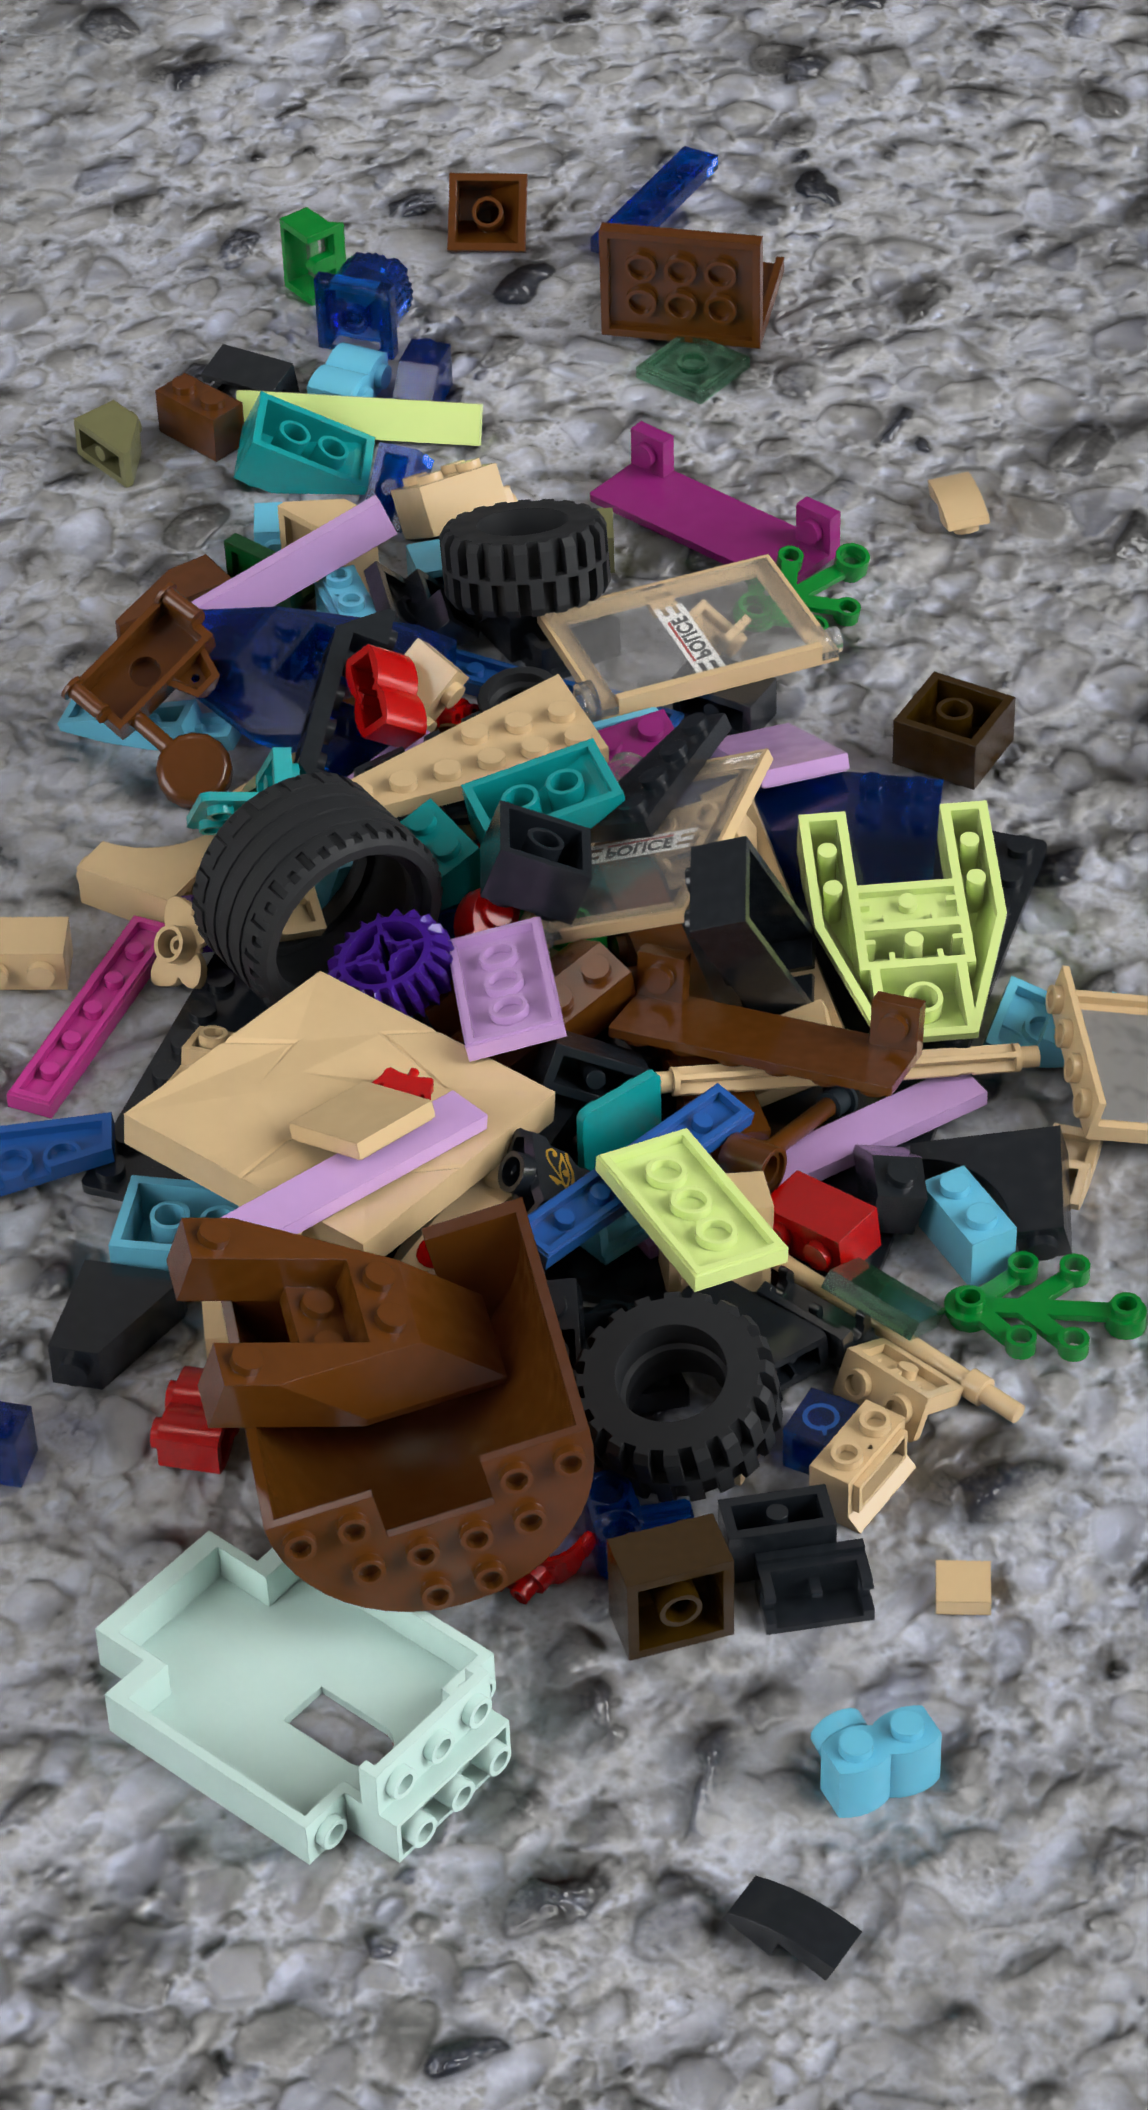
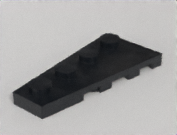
(662, 778)

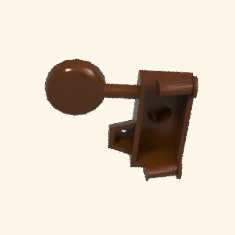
(140, 673)

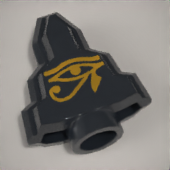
(536, 1169)

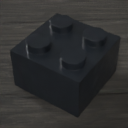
(535, 863)

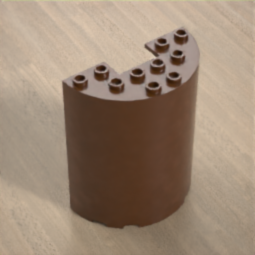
(451, 1493)

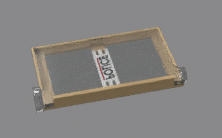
(687, 638)
(643, 879)

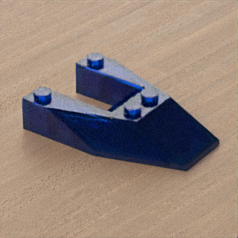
(270, 670)

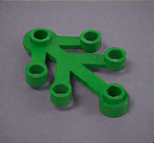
(849, 566)
(982, 1308)

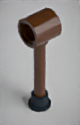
(750, 1154)

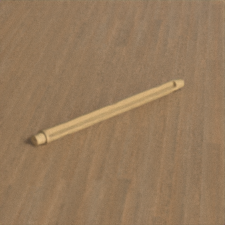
(931, 1064)

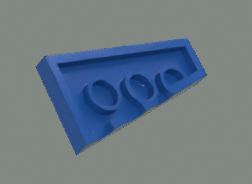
(53, 1149)

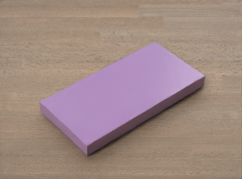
(794, 753)
(505, 989)

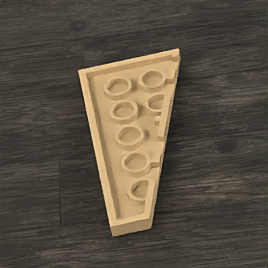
(494, 740)

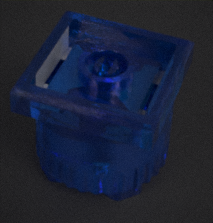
(363, 303)

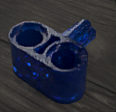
(616, 1511)

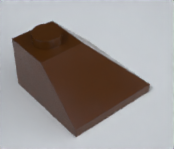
(487, 212)

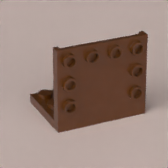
(685, 284)

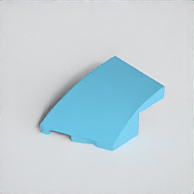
(1024, 1020)

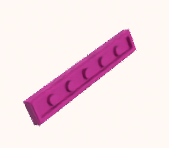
(87, 1021)

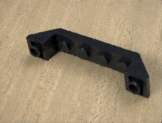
(328, 692)

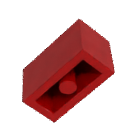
(823, 1222)

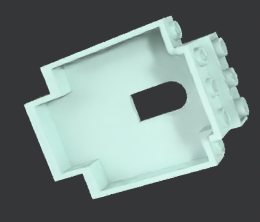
(239, 1646)

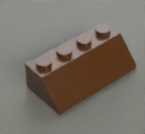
(591, 994)

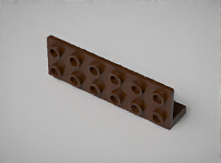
(780, 1045)

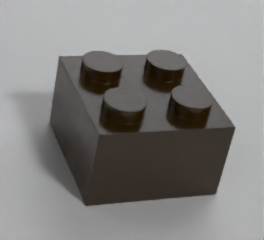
(953, 730)
(671, 1586)

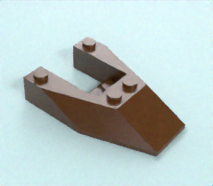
(361, 1330)

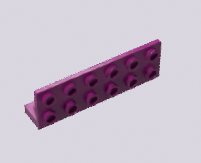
(706, 518)

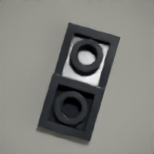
(804, 1927)

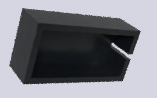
(749, 926)

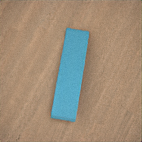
(172, 717)

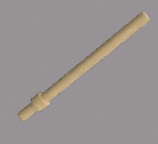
(977, 1386)

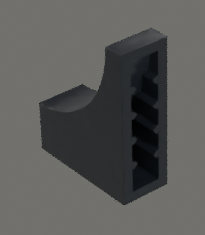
(1022, 1174)

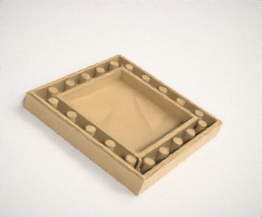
(233, 1108)

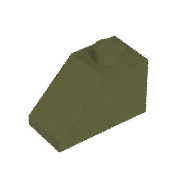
(110, 440)

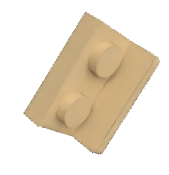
(896, 1382)

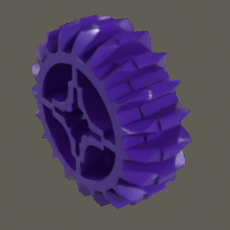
(397, 961)

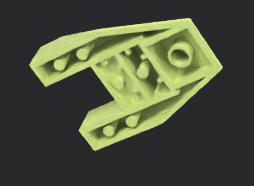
(912, 936)

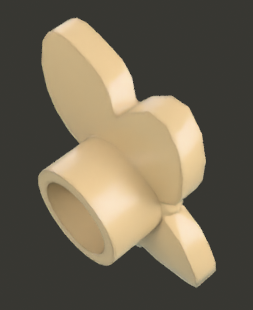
(179, 948)

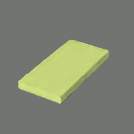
(691, 1209)

